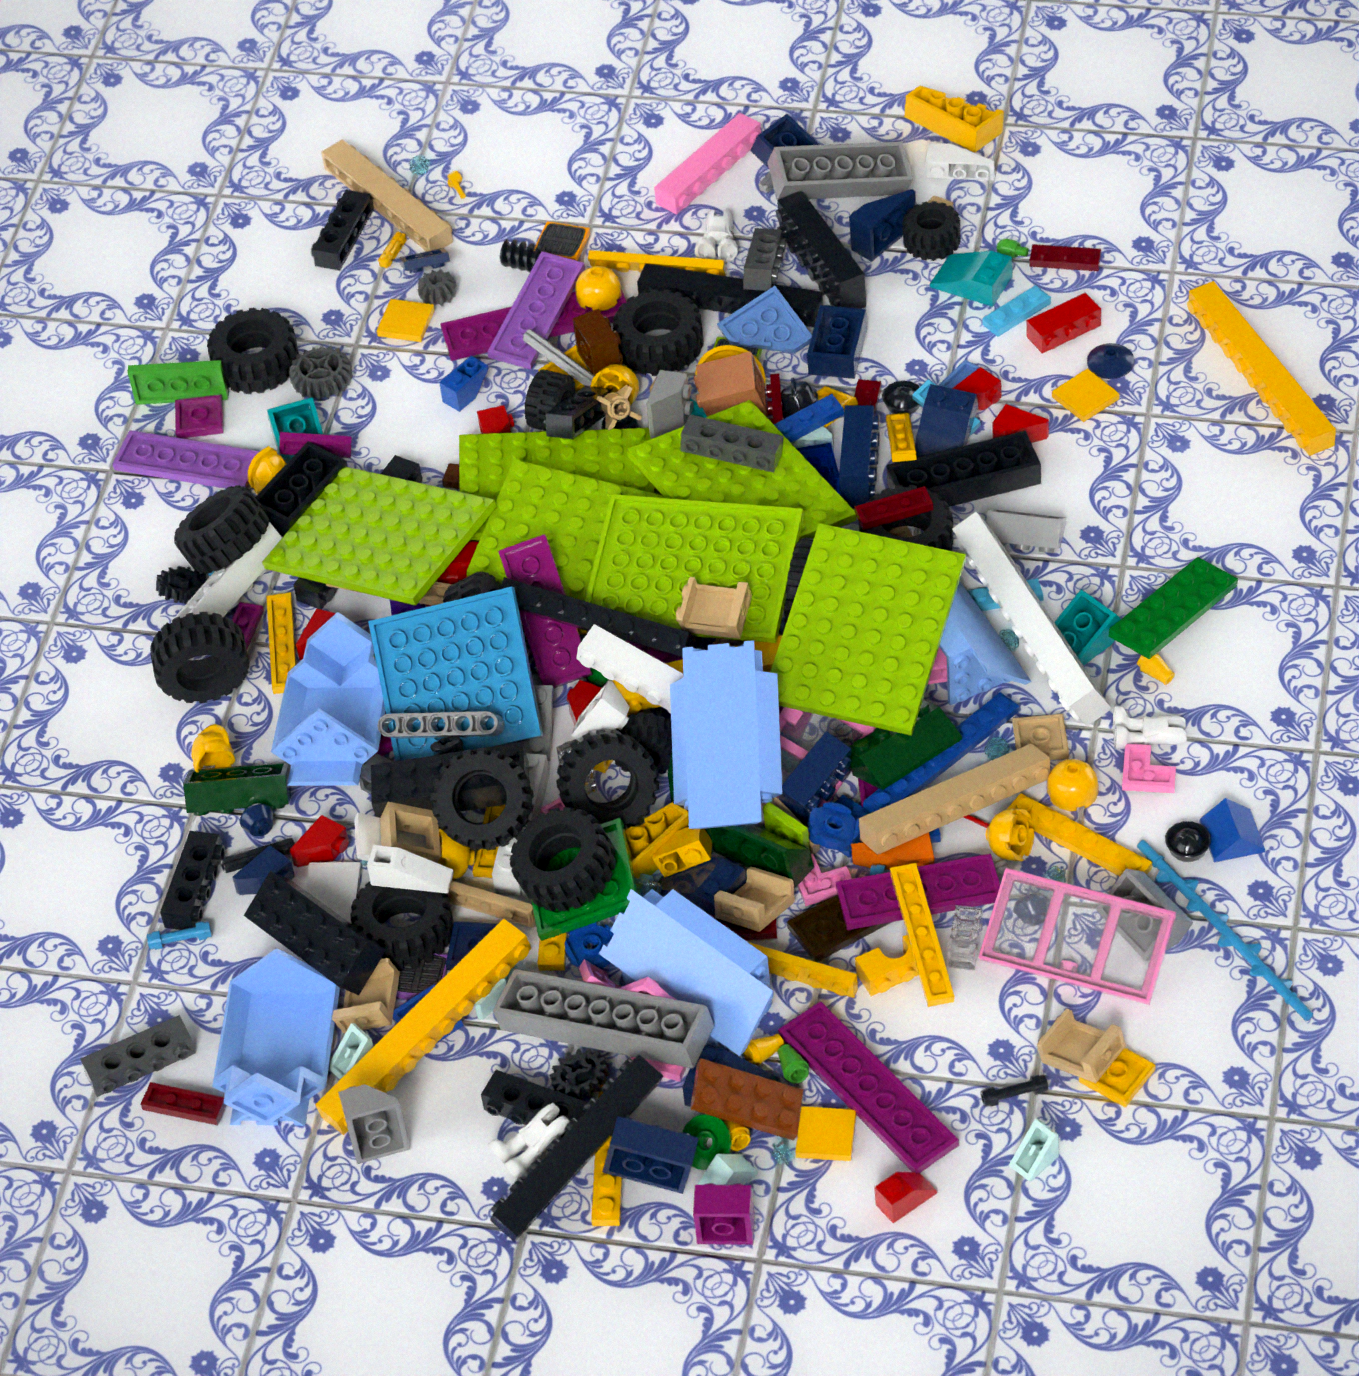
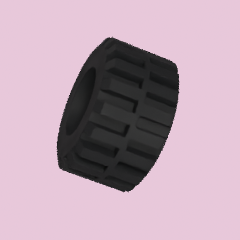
(931, 230)
(544, 394)
(654, 735)

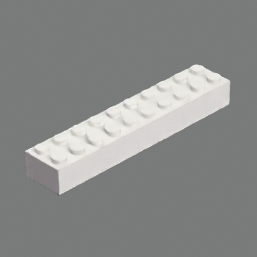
(1030, 620)

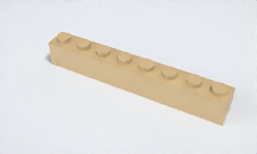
(387, 196)
(954, 798)

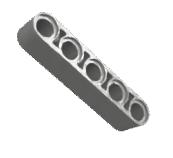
(429, 725)

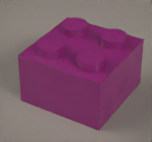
(724, 1214)

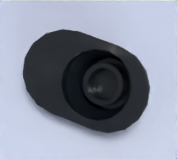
(797, 397)

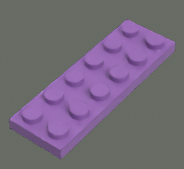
(536, 308)
(184, 460)

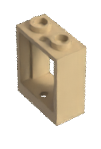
(410, 820)

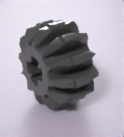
(437, 287)

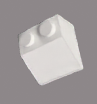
(604, 712)

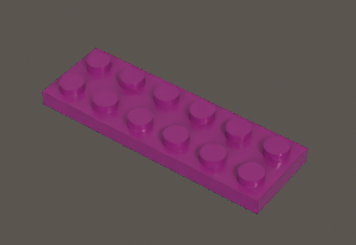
(551, 642)
(946, 884)

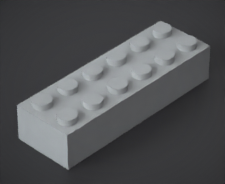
(840, 170)

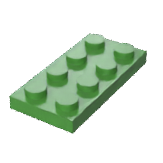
(176, 381)

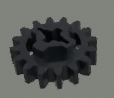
(179, 583)
(580, 1074)

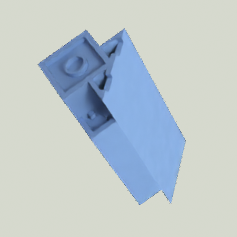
(975, 652)
(331, 707)
(725, 736)
(693, 962)
(275, 1040)

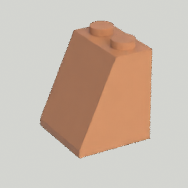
(729, 383)

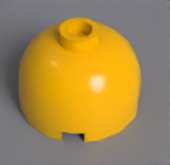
(598, 288)
(615, 378)
(1072, 785)
(1010, 834)
(455, 855)

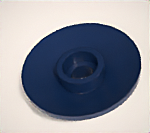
(1110, 361)

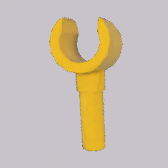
(454, 180)

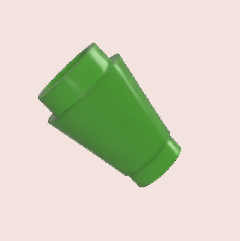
(793, 1065)

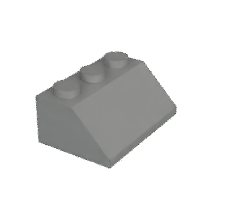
(669, 403)
(1027, 529)
(1140, 888)
(373, 1123)

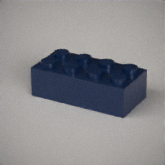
(859, 455)

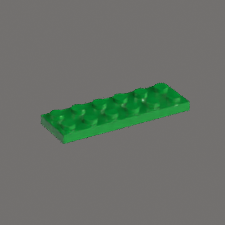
(1173, 608)

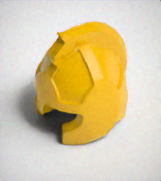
(264, 468)
(212, 748)

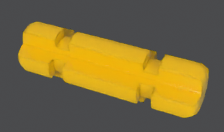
(392, 249)

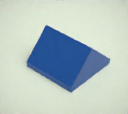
(1232, 831)

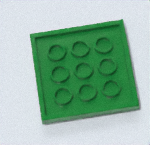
(606, 904)

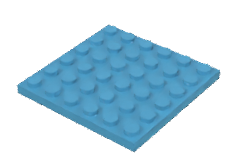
(457, 660)

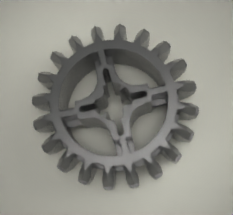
(315, 375)

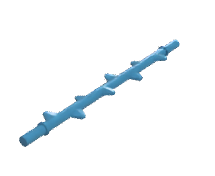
(1228, 937)

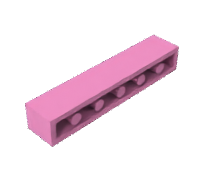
(707, 163)

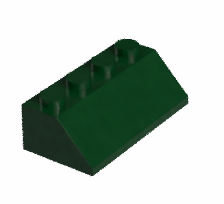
(890, 755)
(237, 788)
(762, 850)

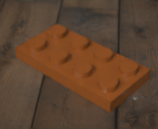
(746, 1099)

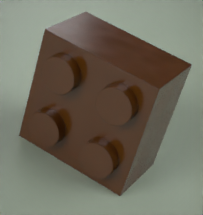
(596, 341)

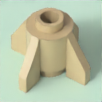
(621, 409)

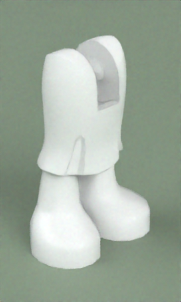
(717, 232)
(1153, 729)
(535, 1135)

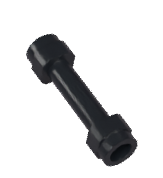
(1037, 1084)

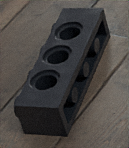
(342, 230)
(575, 413)
(192, 880)
(527, 1097)

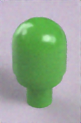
(1011, 248)

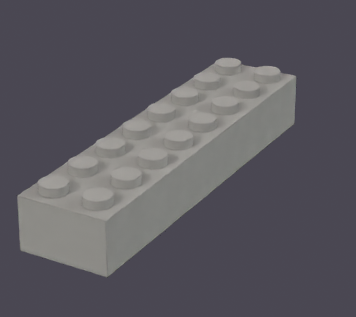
(604, 1018)

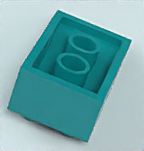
(975, 276)
(294, 418)
(1086, 626)

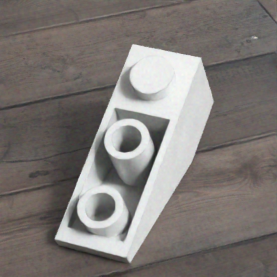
(954, 162)
(406, 870)

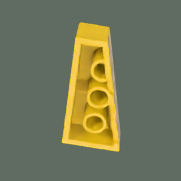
(953, 118)

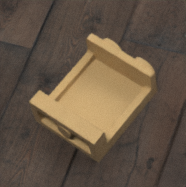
(714, 609)
(757, 901)
(374, 1004)
(1080, 1047)

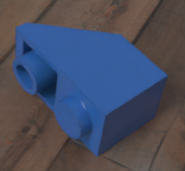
(463, 383)

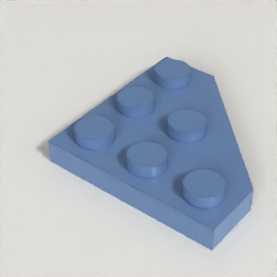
(766, 324)

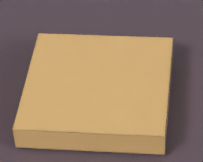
(1044, 732)

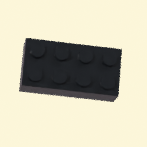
(298, 485)

